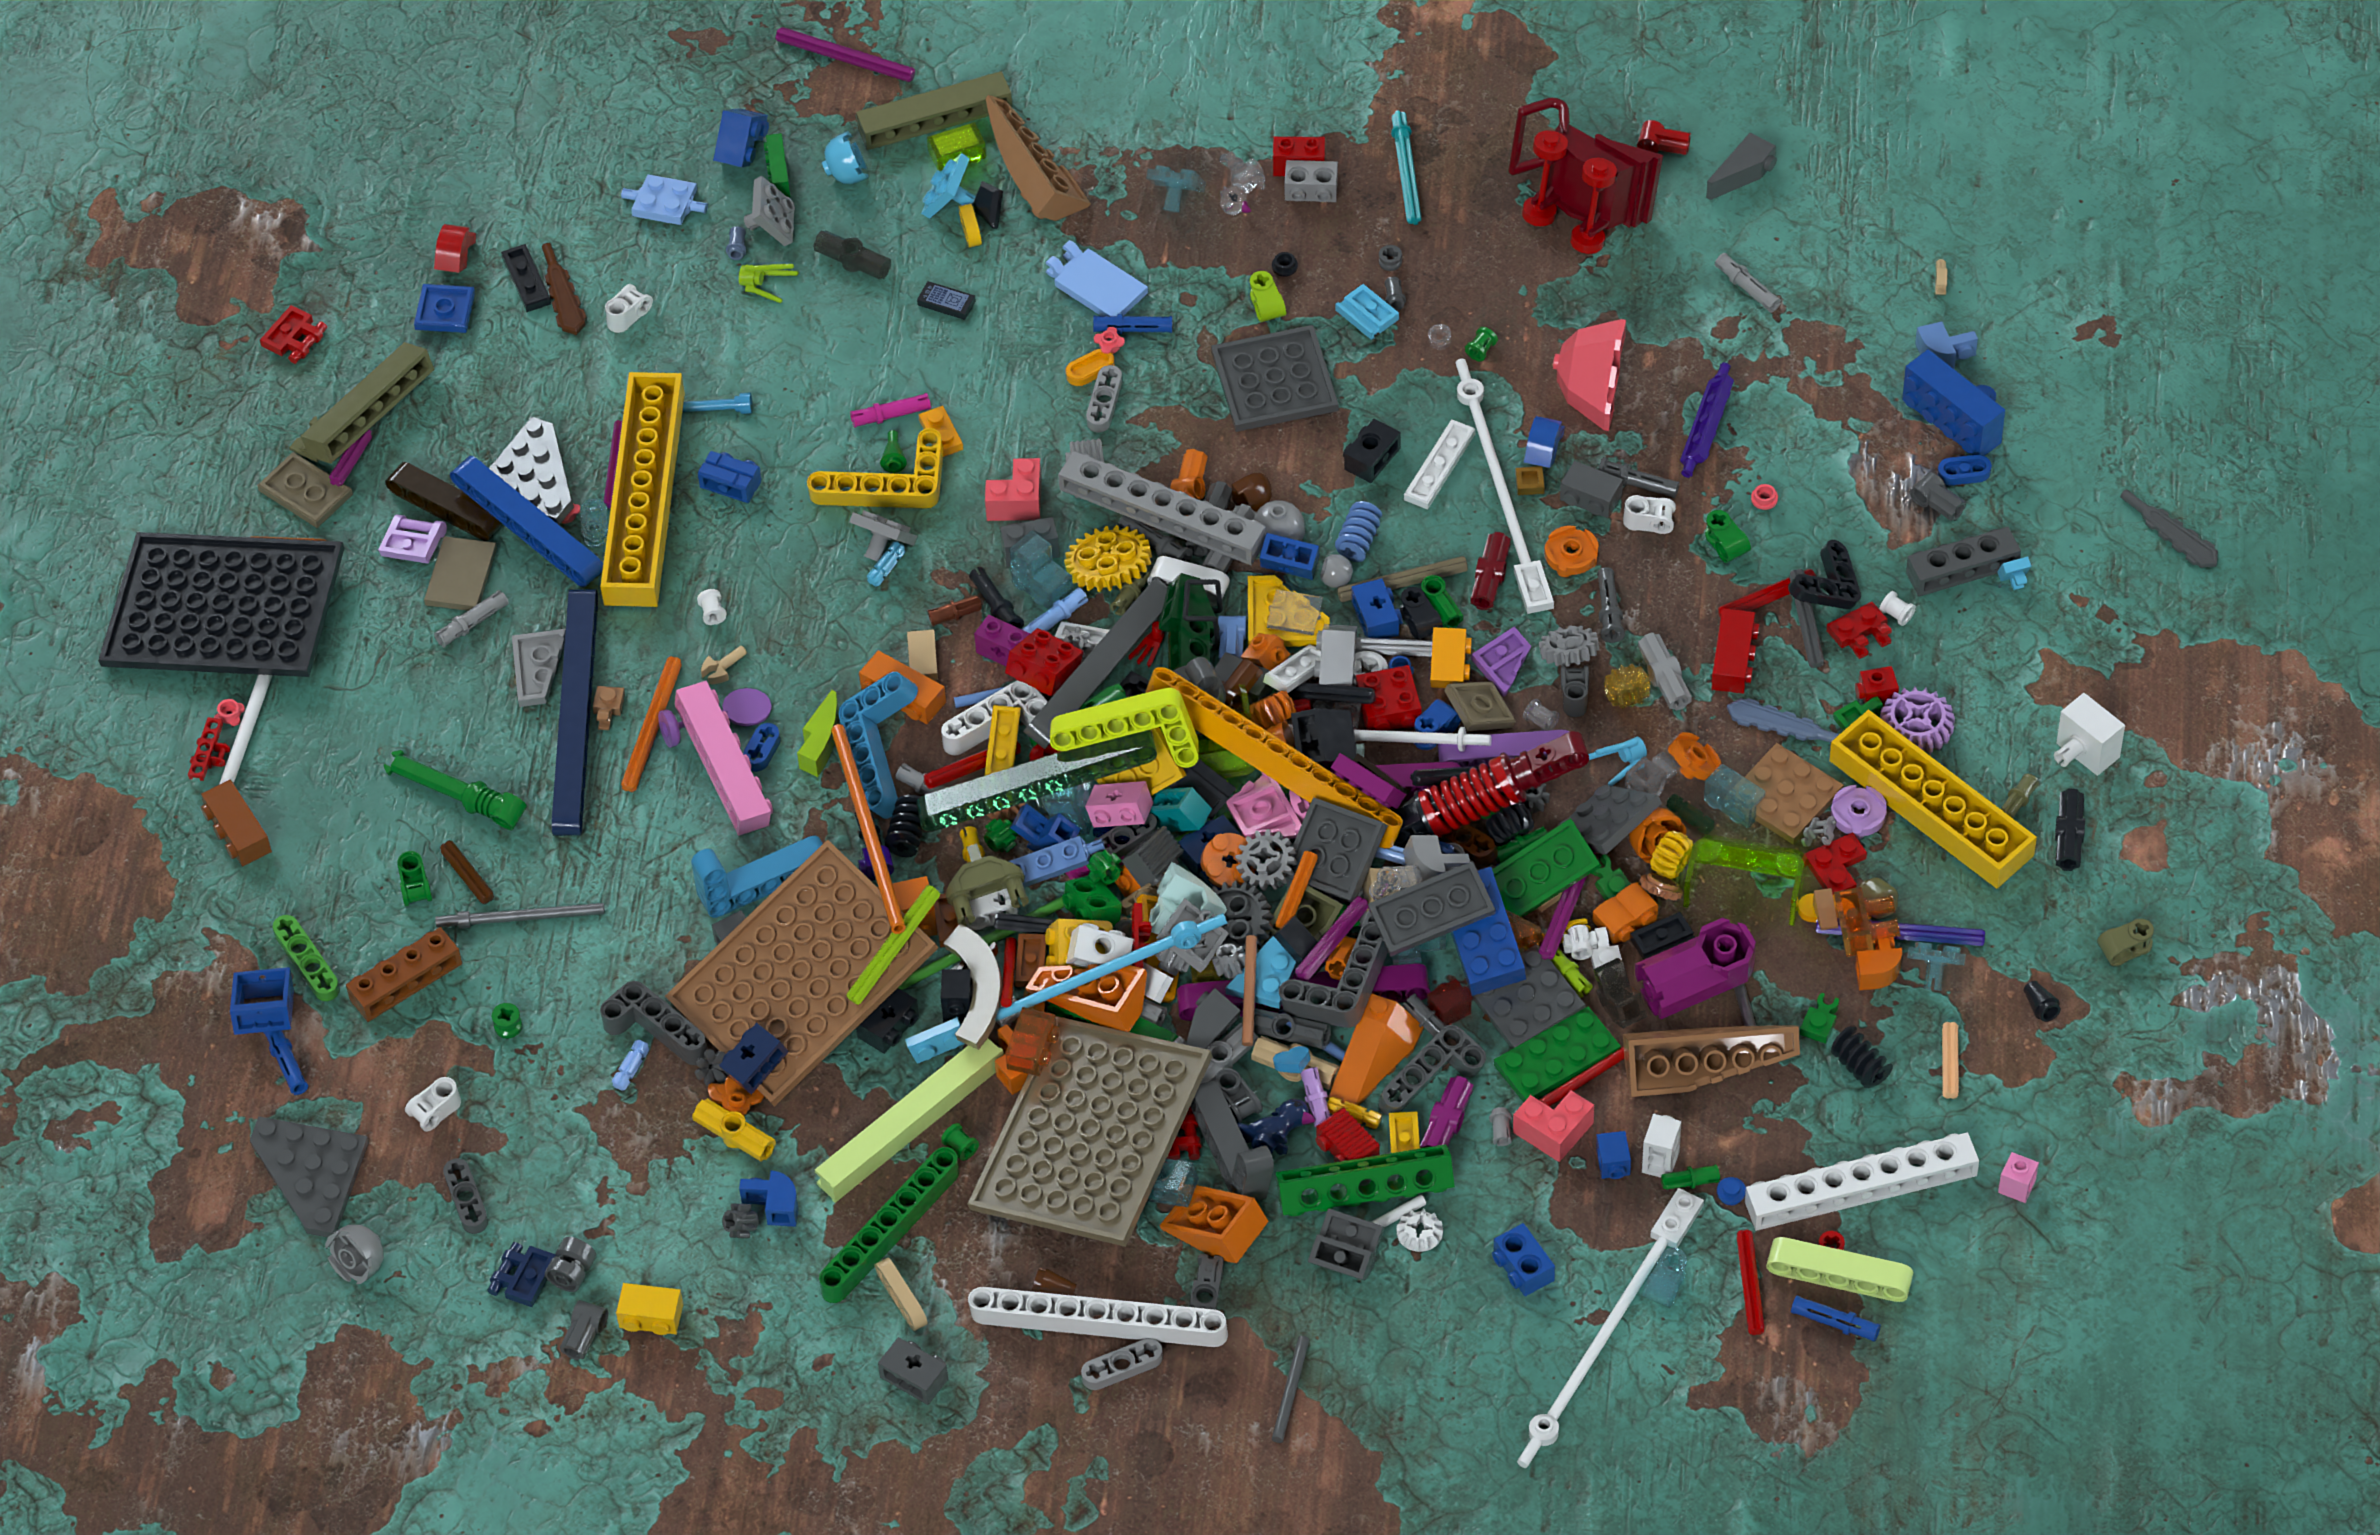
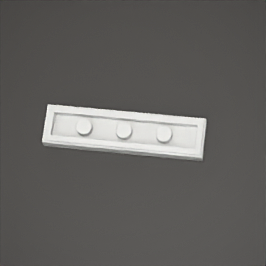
(1439, 464)

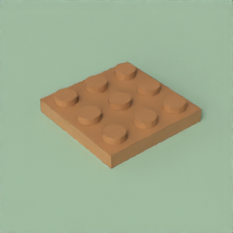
(1793, 792)

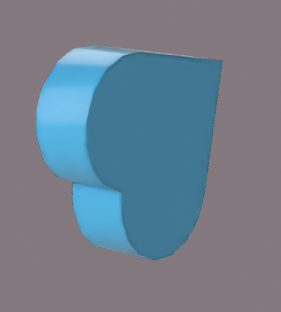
(1293, 1060)

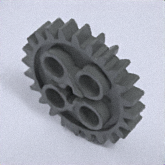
(1251, 919)

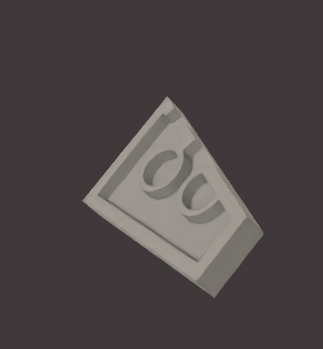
(536, 664)

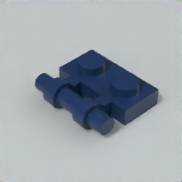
(528, 1278)

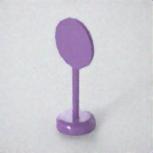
(742, 706)

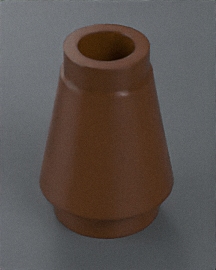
(1052, 1283)

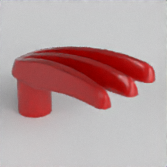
(1152, 640)

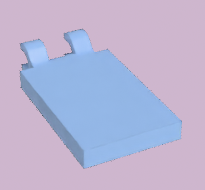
(1095, 281)

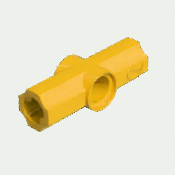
(745, 1138)

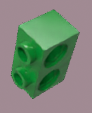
(1091, 900)

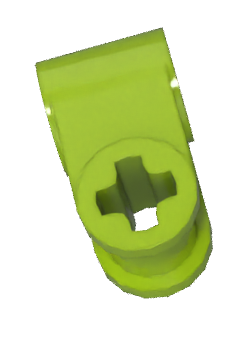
(1265, 297)

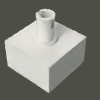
(2089, 735)

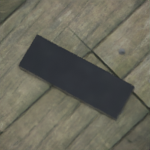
(526, 278)

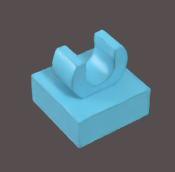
(2015, 571)

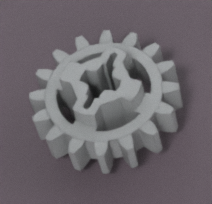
(1569, 645)
(1258, 851)

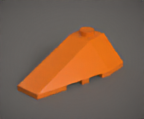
(1108, 1001)
(1377, 1045)

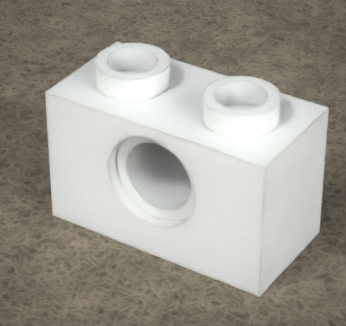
(1083, 950)

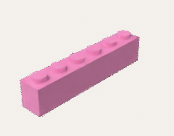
(723, 757)

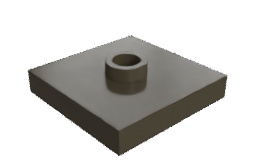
(1479, 706)

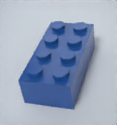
(1953, 404)
(1489, 946)

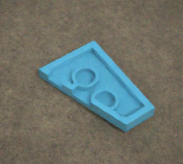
(1272, 969)

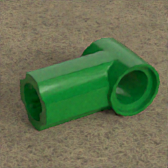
(1441, 601)

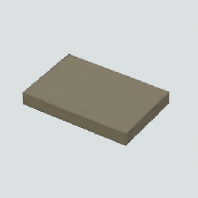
(304, 490)
(460, 573)

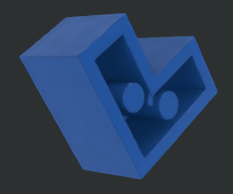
(737, 136)

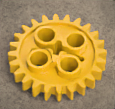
(1108, 558)

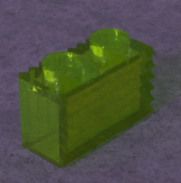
(955, 141)

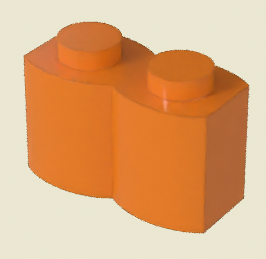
(1626, 913)

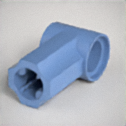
(1232, 635)

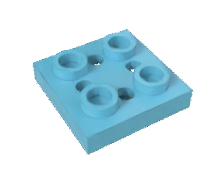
(946, 187)

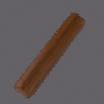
(467, 872)

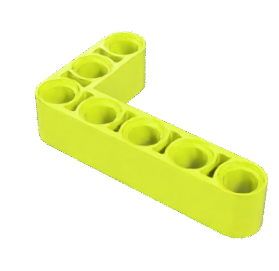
(1131, 721)

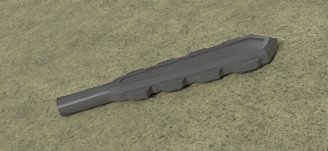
(2183, 540)

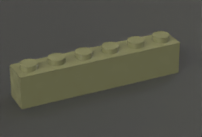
(930, 111)
(367, 402)

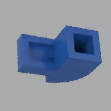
(1543, 441)
(1043, 831)
(777, 1195)

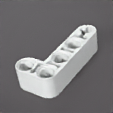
(974, 723)

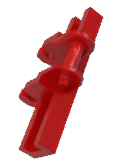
(208, 761)
(1140, 930)

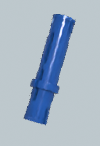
(1132, 323)
(281, 1049)
(1868, 1329)

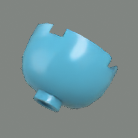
(844, 160)

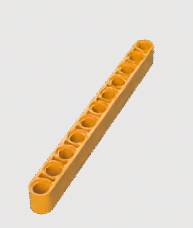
(1272, 754)

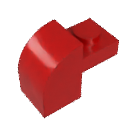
(453, 248)

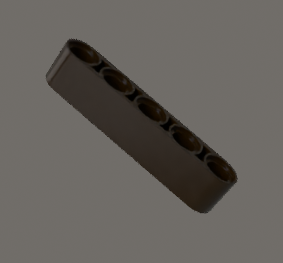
(442, 500)

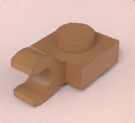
(607, 702)

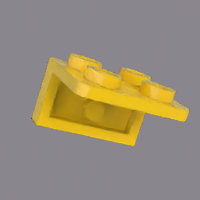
(1059, 936)

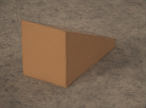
(1825, 909)

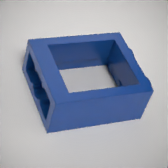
(261, 1015)

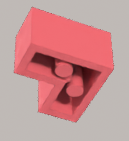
(1016, 497)
(1554, 1129)

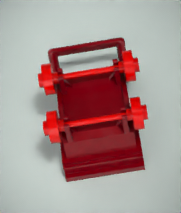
(1585, 178)

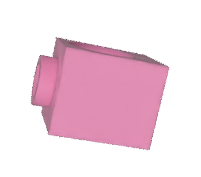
(2018, 1177)

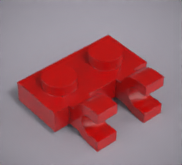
(1858, 624)

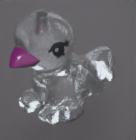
(1243, 180)

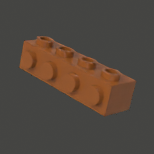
(403, 974)

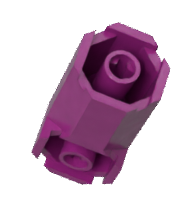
(1697, 968)

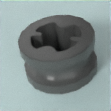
(1385, 263)

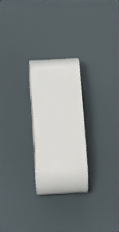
(1168, 568)

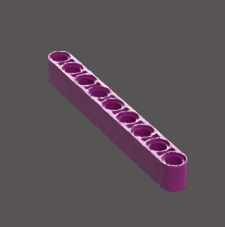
(1393, 983)

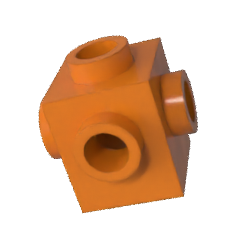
(1266, 651)

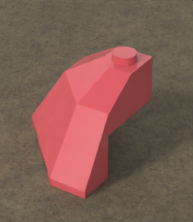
(1591, 369)

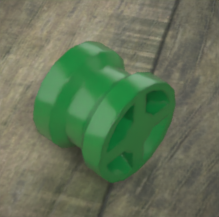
(503, 1027)

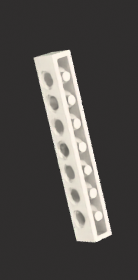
(1851, 1192)

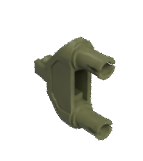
(982, 878)

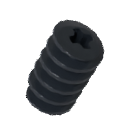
(905, 827)
(1859, 1057)

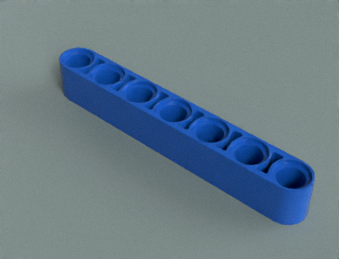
(527, 521)

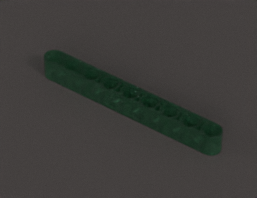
(1034, 780)

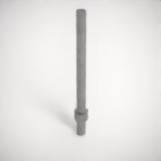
(465, 919)

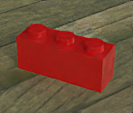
(1734, 651)

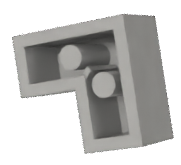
(1337, 654)

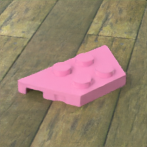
(1263, 807)

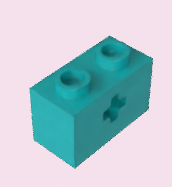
(1180, 809)

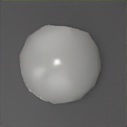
(1336, 571)

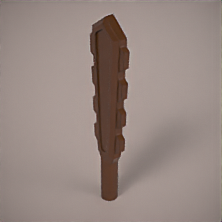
(565, 303)

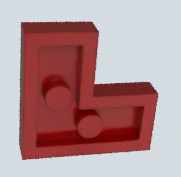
(1830, 862)

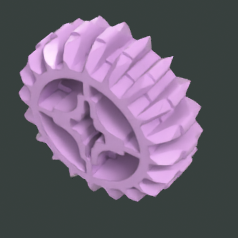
(1918, 711)

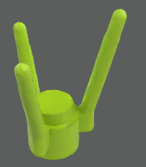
(753, 275)

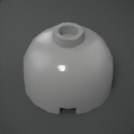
(1281, 519)
(355, 1252)

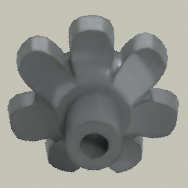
(709, 1067)

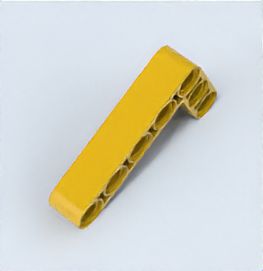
(886, 483)

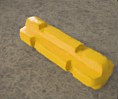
(1358, 1112)

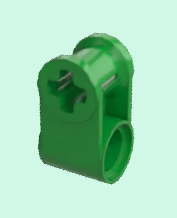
(1726, 536)
(413, 882)

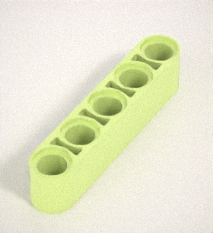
(1840, 1269)

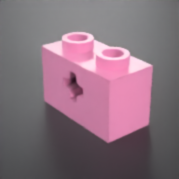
(1119, 804)

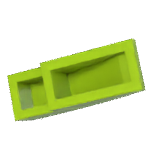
(818, 736)

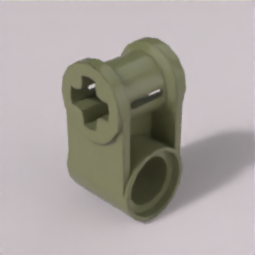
(2125, 943)

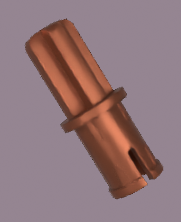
(954, 610)

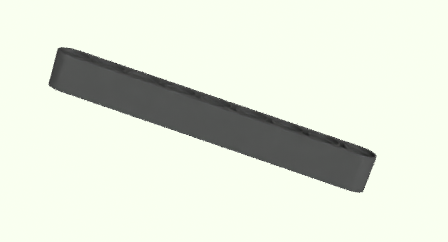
(1100, 661)

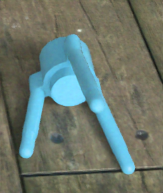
(1629, 751)

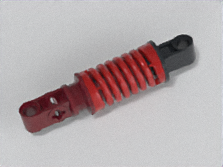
(1490, 789)

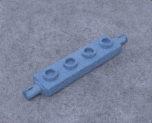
(1057, 859)

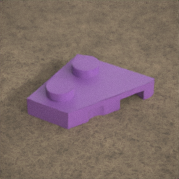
(1502, 659)

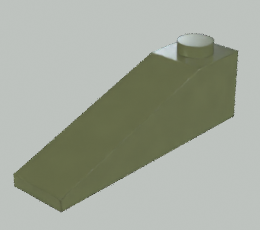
(1315, 912)

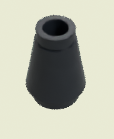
(2042, 1002)

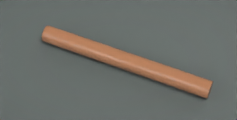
(1249, 990)

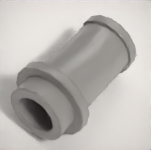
(1500, 1121)

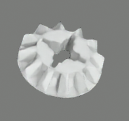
(1370, 661)
(1428, 1238)

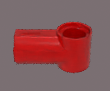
(1655, 138)

